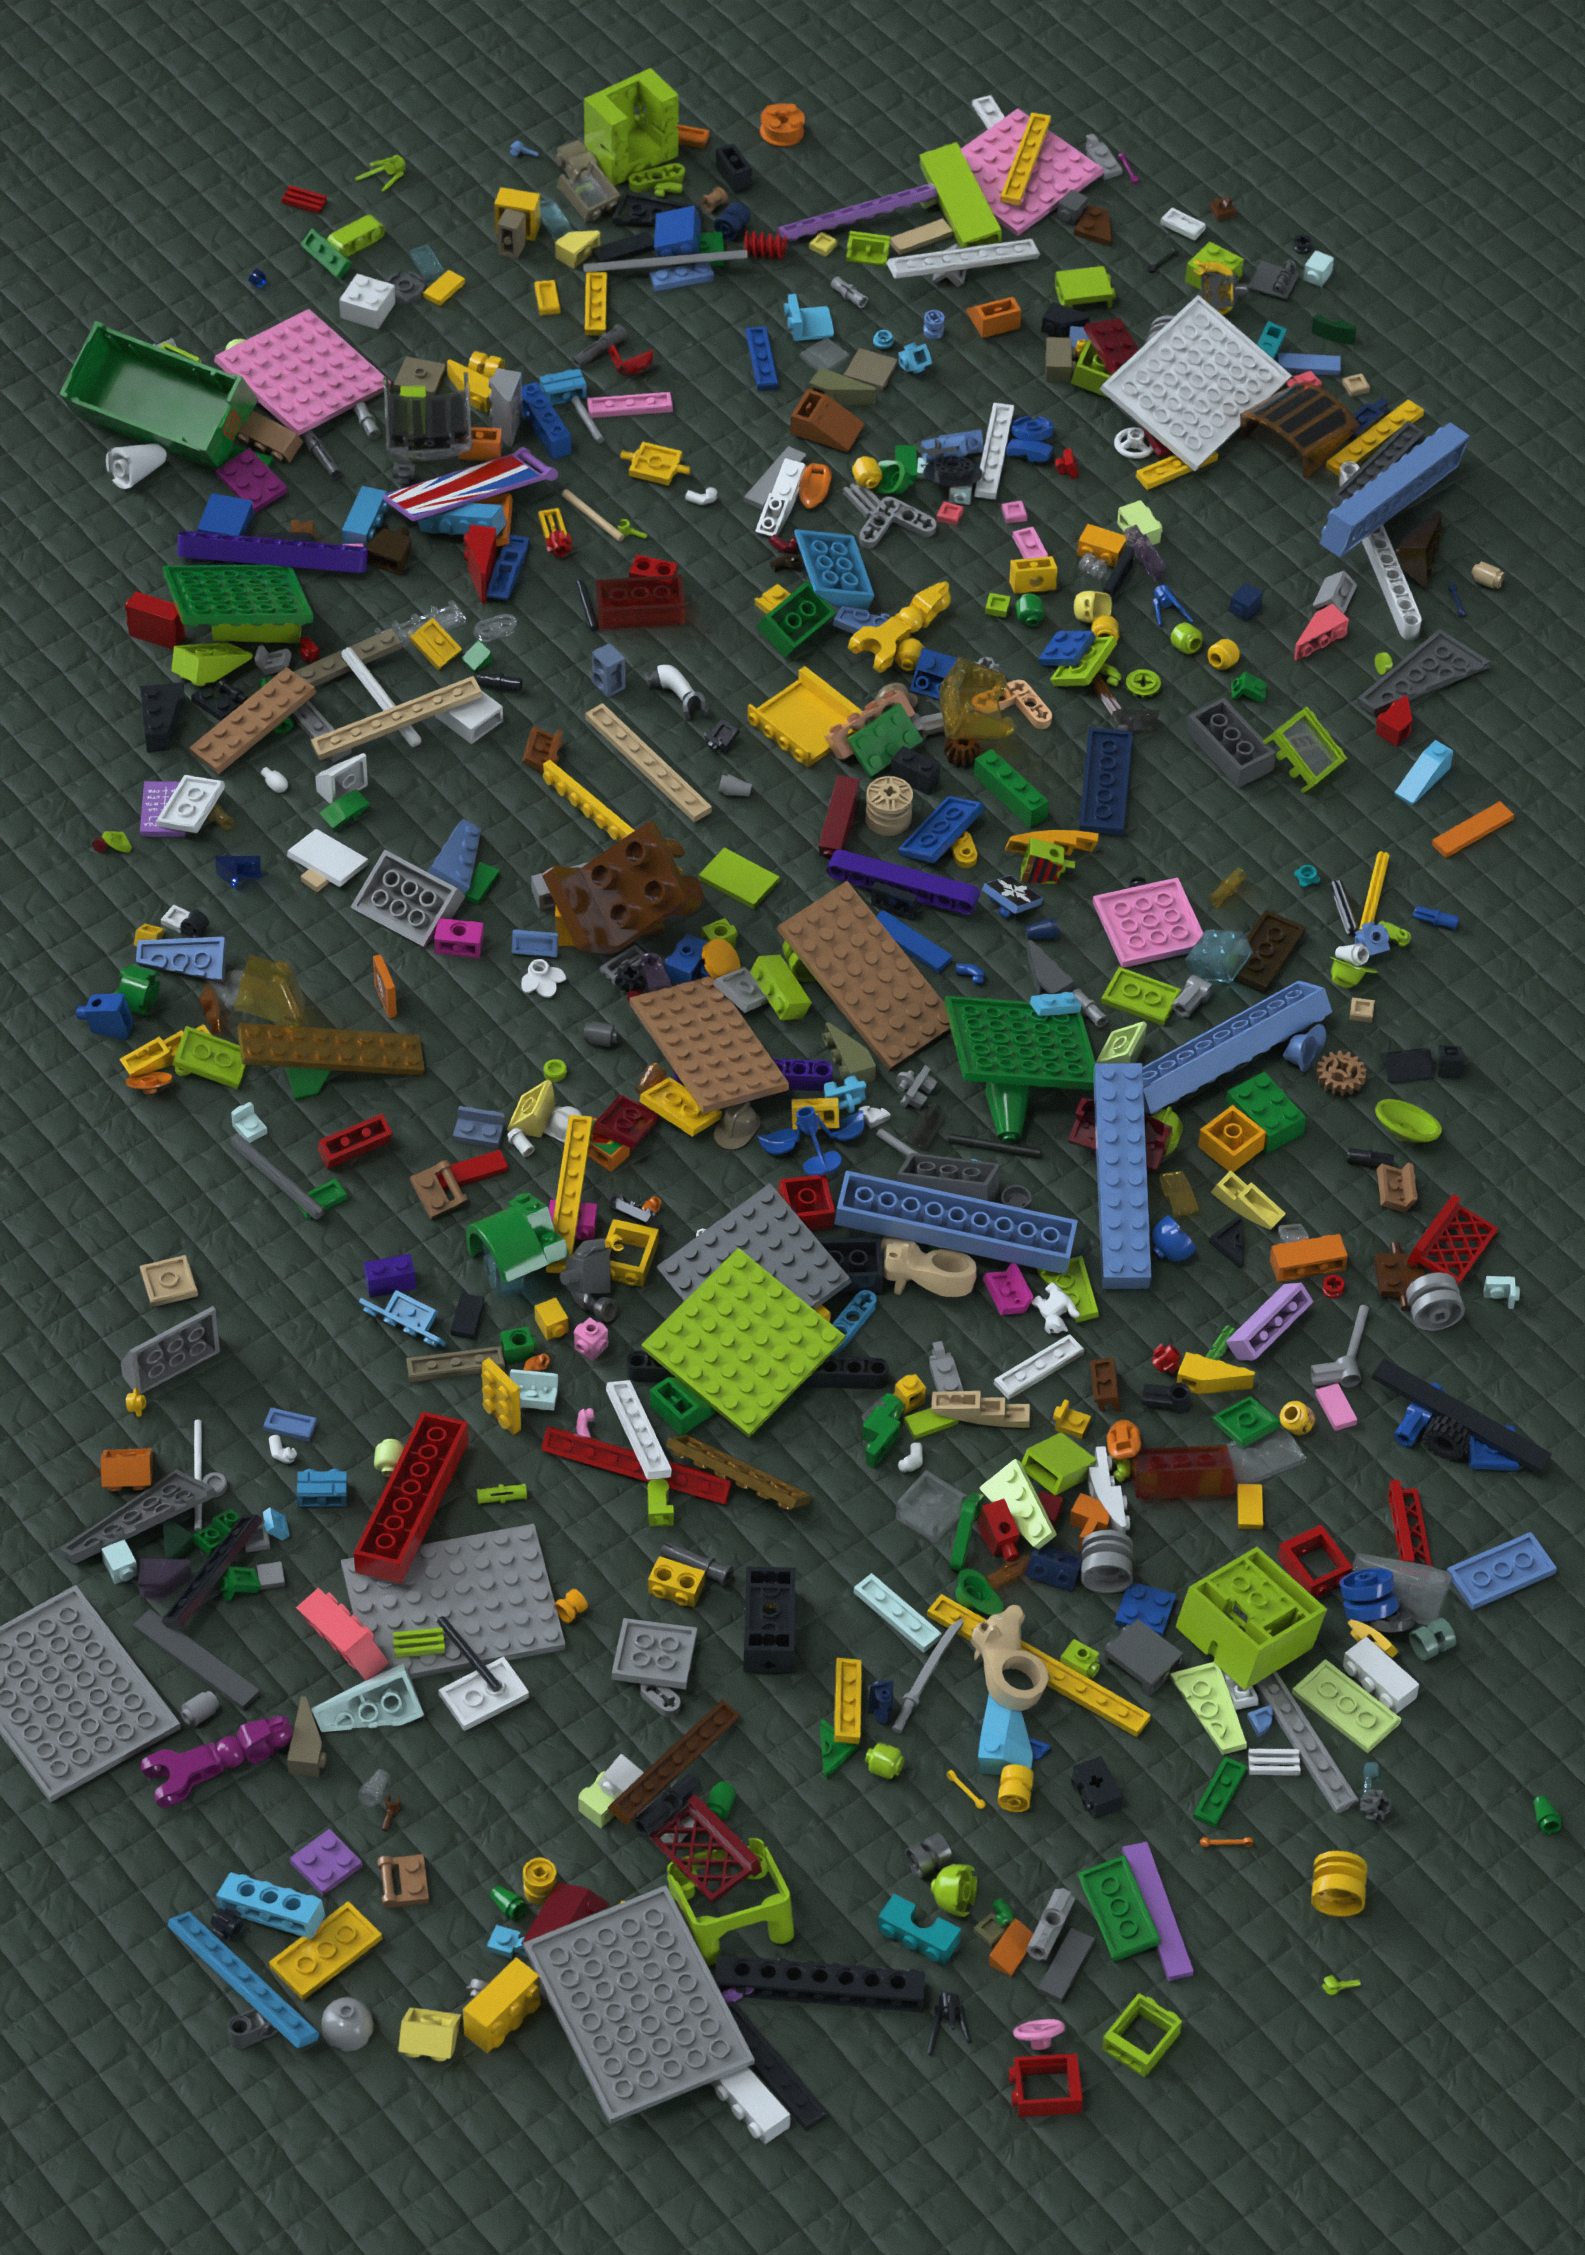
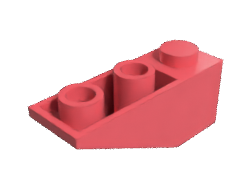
(1323, 629)

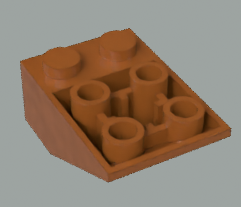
(825, 421)

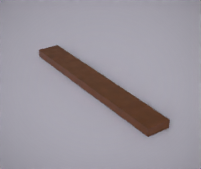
(673, 1762)

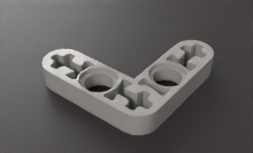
(895, 515)

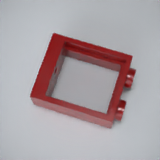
(1304, 1543)
(1046, 2065)

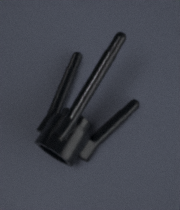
(949, 2009)

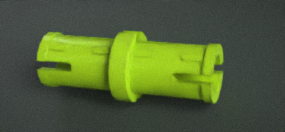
(484, 1495)

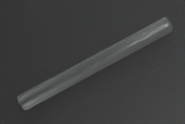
(277, 1176)

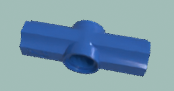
(1414, 1422)

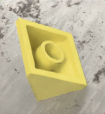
(534, 1110)

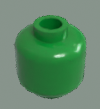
(1030, 609)

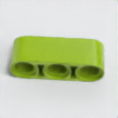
(357, 235)

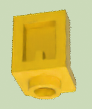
(1070, 1421)

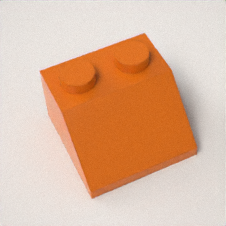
(126, 1468)

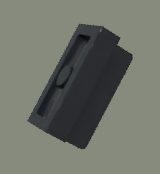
(1408, 1064)

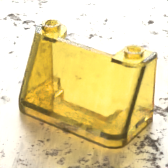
(971, 702)

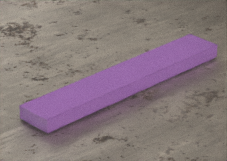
(1172, 1950)

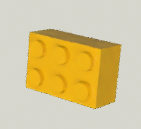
(502, 2005)

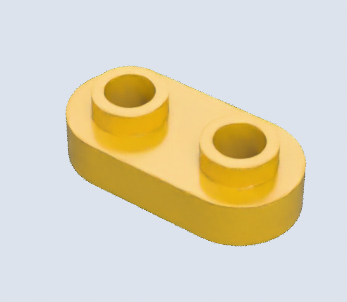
(961, 847)

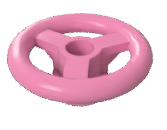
(1039, 2032)

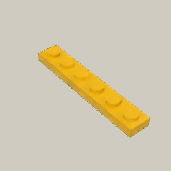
(1025, 159)
(1375, 437)

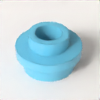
(883, 339)

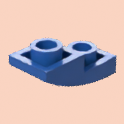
(1035, 450)

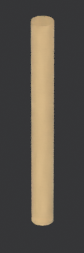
(593, 515)

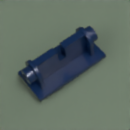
(881, 1700)

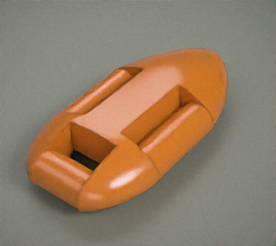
(814, 486)
(1123, 1440)

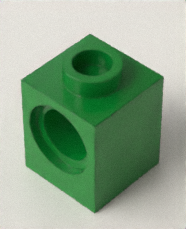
(517, 1345)

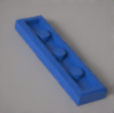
(761, 358)
(915, 943)

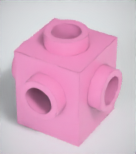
(591, 1338)

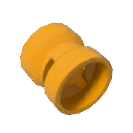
(570, 1605)

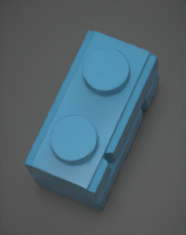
(563, 386)
(322, 1488)

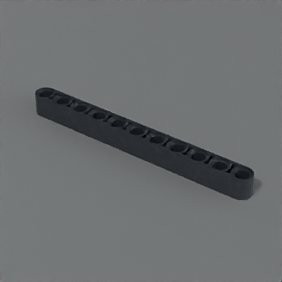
(832, 1373)

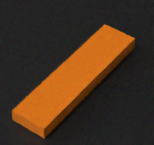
(1472, 829)

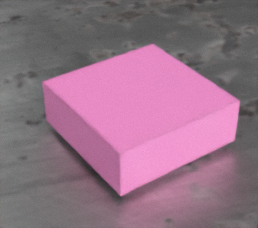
(1014, 512)

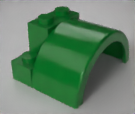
(518, 1237)

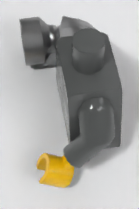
(589, 1273)

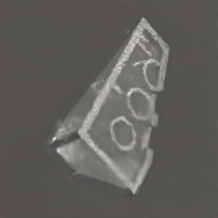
(1416, 1585)

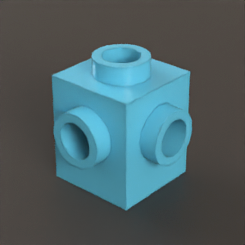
(914, 358)

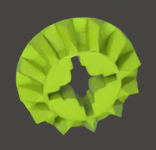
(1151, 681)

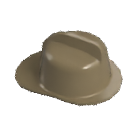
(737, 1126)

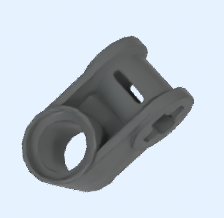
(254, 2026)

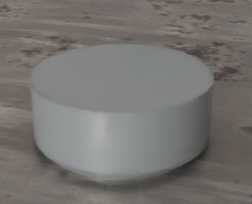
(216, 1481)

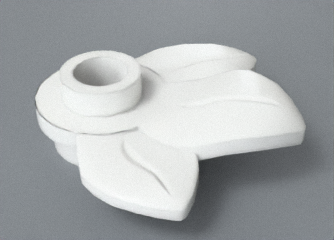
(542, 978)

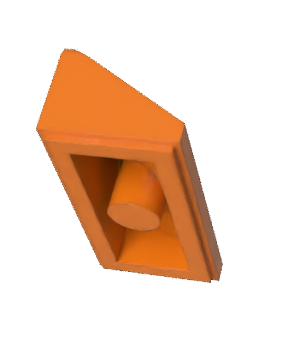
(1011, 1948)

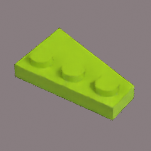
(1076, 1286)

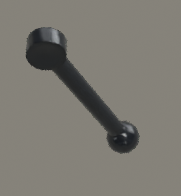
(1151, 268)

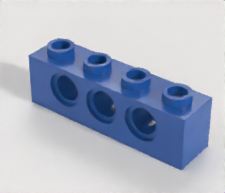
(545, 421)

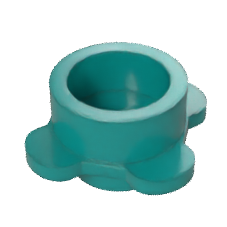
(1307, 875)

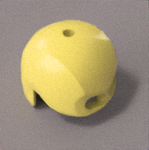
(1092, 604)

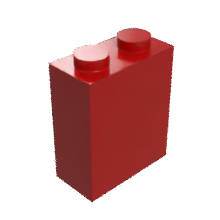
(154, 620)

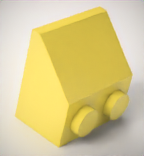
(429, 2033)

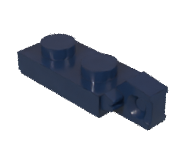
(1369, 416)

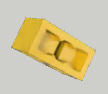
(677, 1577)

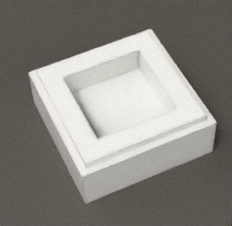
(174, 917)

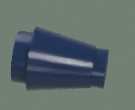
(1043, 929)

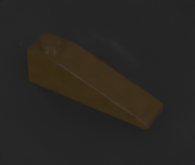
(1419, 549)

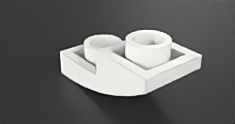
(1240, 1697)

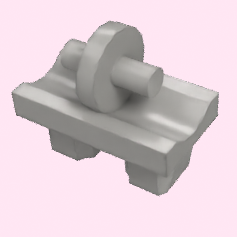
(922, 1081)

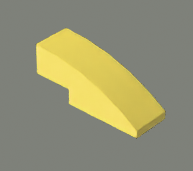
(1248, 1201)

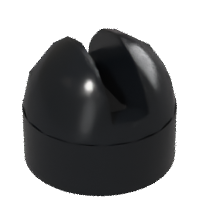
(1137, 881)

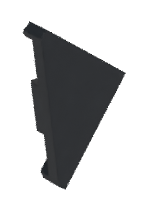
(1230, 1241)

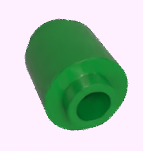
(721, 1799)

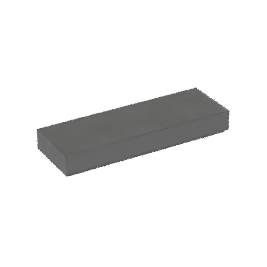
(1066, 1965)

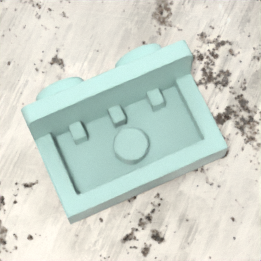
(537, 1389)

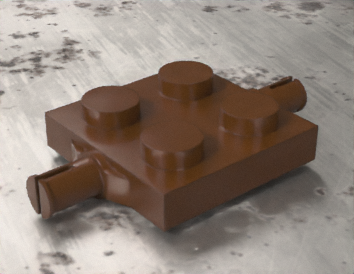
(1396, 1274)

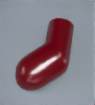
(783, 546)

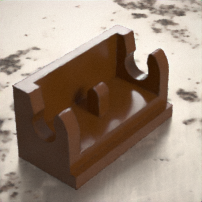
(1105, 1383)

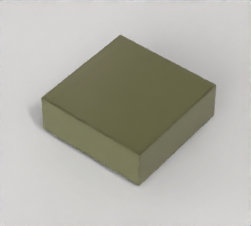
(989, 1930)

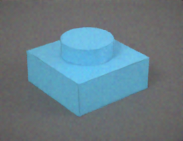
(275, 1524)

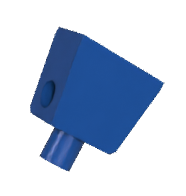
(107, 1015)

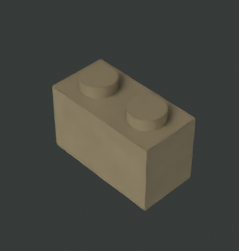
(511, 233)
(1059, 359)

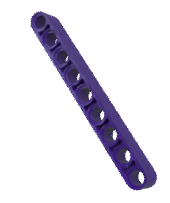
(272, 551)

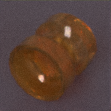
(302, 527)

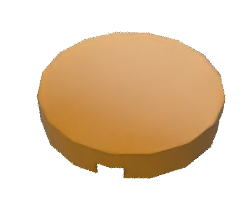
(720, 958)

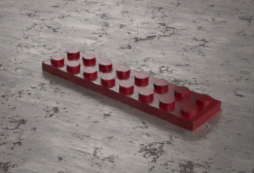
(1115, 348)

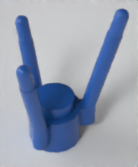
(1165, 598)

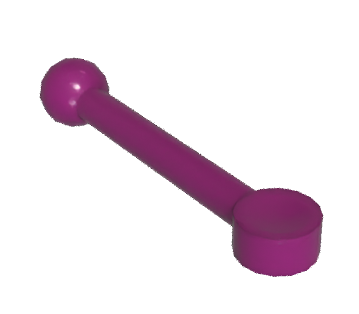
(1134, 179)

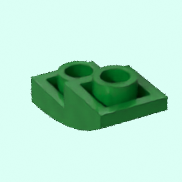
(344, 808)
(212, 1536)

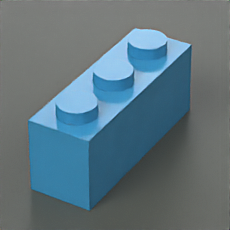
(365, 516)

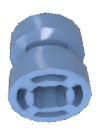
(934, 324)

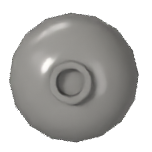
(347, 2024)

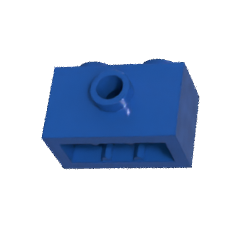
(686, 960)

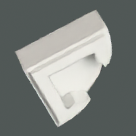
(874, 1116)

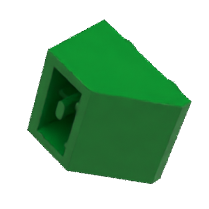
(679, 1405)

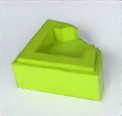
(117, 841)

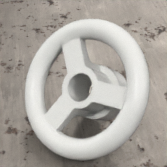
(1134, 440)

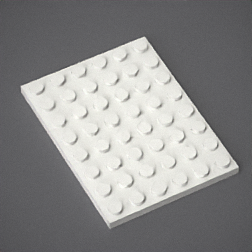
(1195, 382)

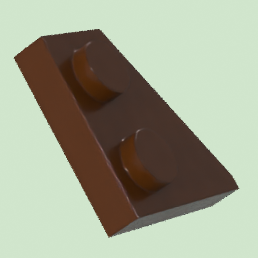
(1094, 226)

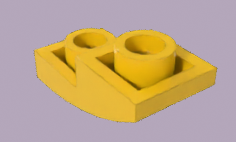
(1362, 1630)

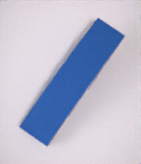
(508, 568)

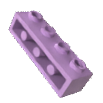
(1269, 1321)

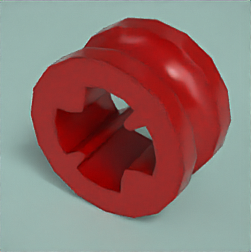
(1334, 1280)

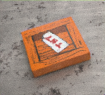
(384, 986)

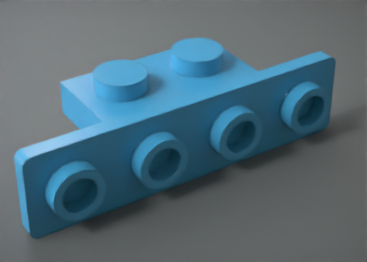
(409, 1313)

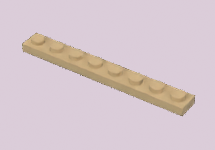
(396, 718)
(648, 762)

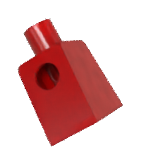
(999, 1529)

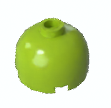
(955, 1889)

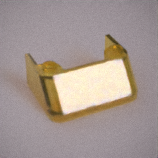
(271, 992)

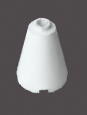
(134, 463)

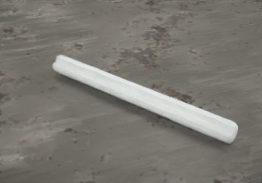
(377, 692)

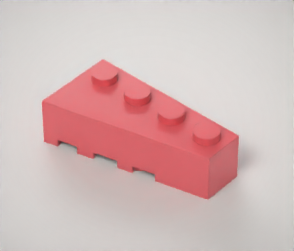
(343, 1633)

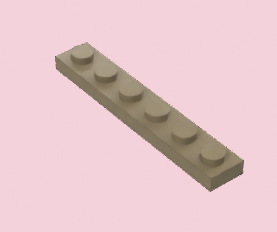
(335, 665)

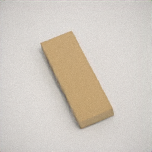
(921, 236)

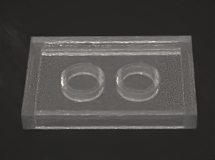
(1265, 1456)

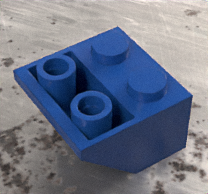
(931, 672)

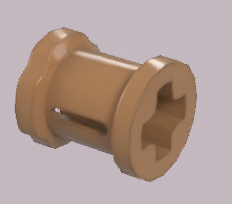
(714, 199)

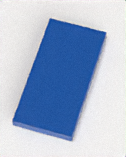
(941, 829)

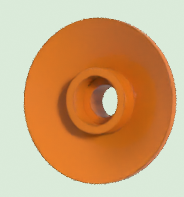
(149, 1082)

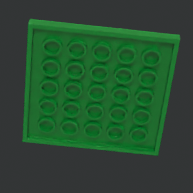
(237, 595)
(1017, 1046)

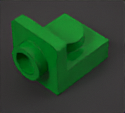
(238, 1580)

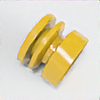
(1339, 1883)

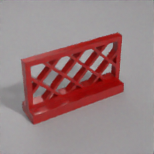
(1440, 1227)

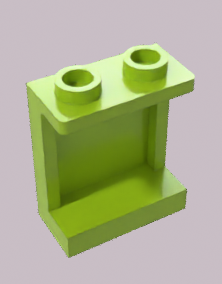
(1084, 286)

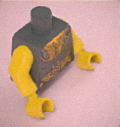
(1220, 286)

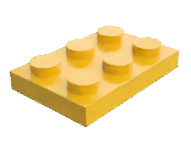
(677, 1106)
(501, 1396)

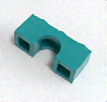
(934, 1942)

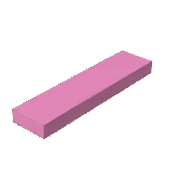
(629, 405)

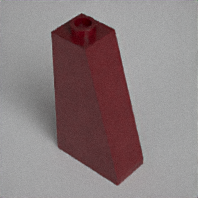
(840, 815)

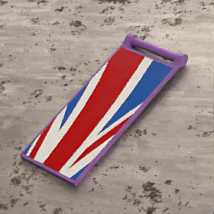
(469, 485)

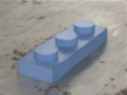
(681, 276)

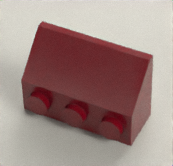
(565, 1906)

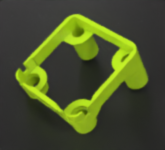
(708, 1929)

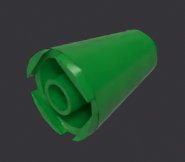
(1008, 1109)

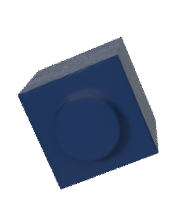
(1246, 602)

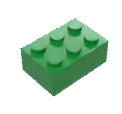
(795, 619)
(1268, 1108)

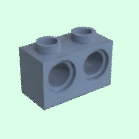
(608, 670)

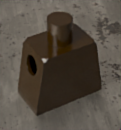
(390, 550)

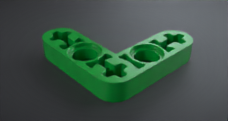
(969, 1514)

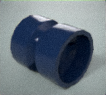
(732, 220)

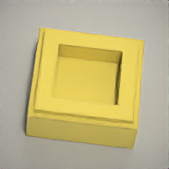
(823, 244)

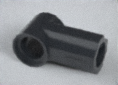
(1167, 1397)

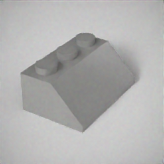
(506, 403)

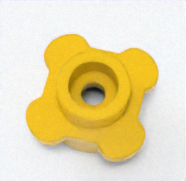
(135, 1402)

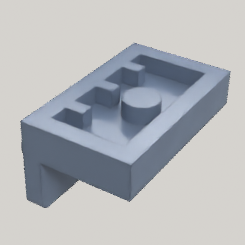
(479, 1127)

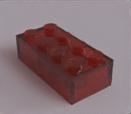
(640, 601)

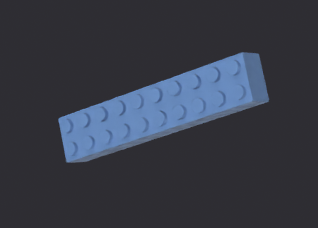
(1394, 489)
(1232, 1043)
(1122, 1176)
(955, 1222)

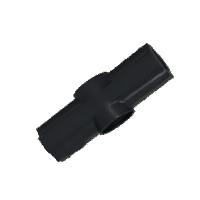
(658, 1813)

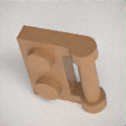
(433, 1195)
(411, 1877)

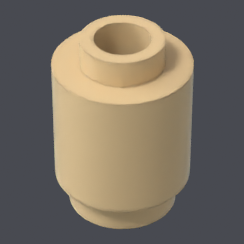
(1487, 575)

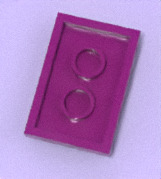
(251, 480)

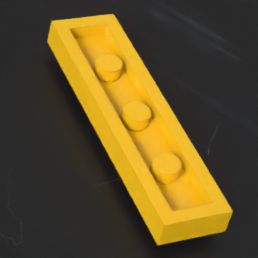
(595, 303)
(1167, 470)
(847, 1700)

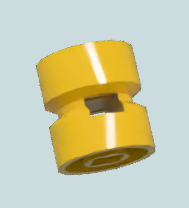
(486, 366)
(1015, 1788)
(538, 1880)

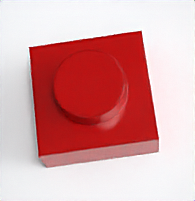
(308, 650)

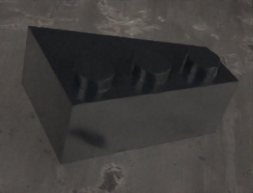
(160, 713)

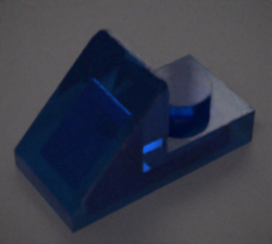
(233, 867)

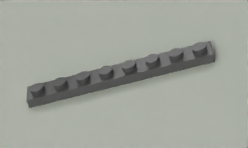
(1380, 461)

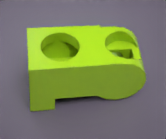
(658, 1511)

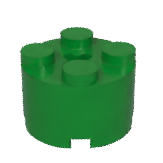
(139, 987)

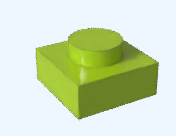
(997, 605)

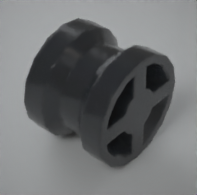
(194, 924)

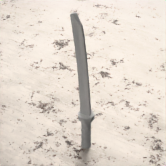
(912, 1698)

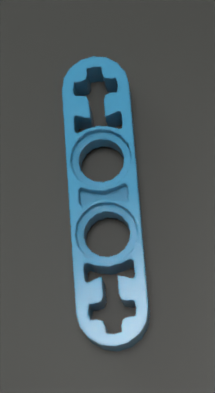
(853, 1308)

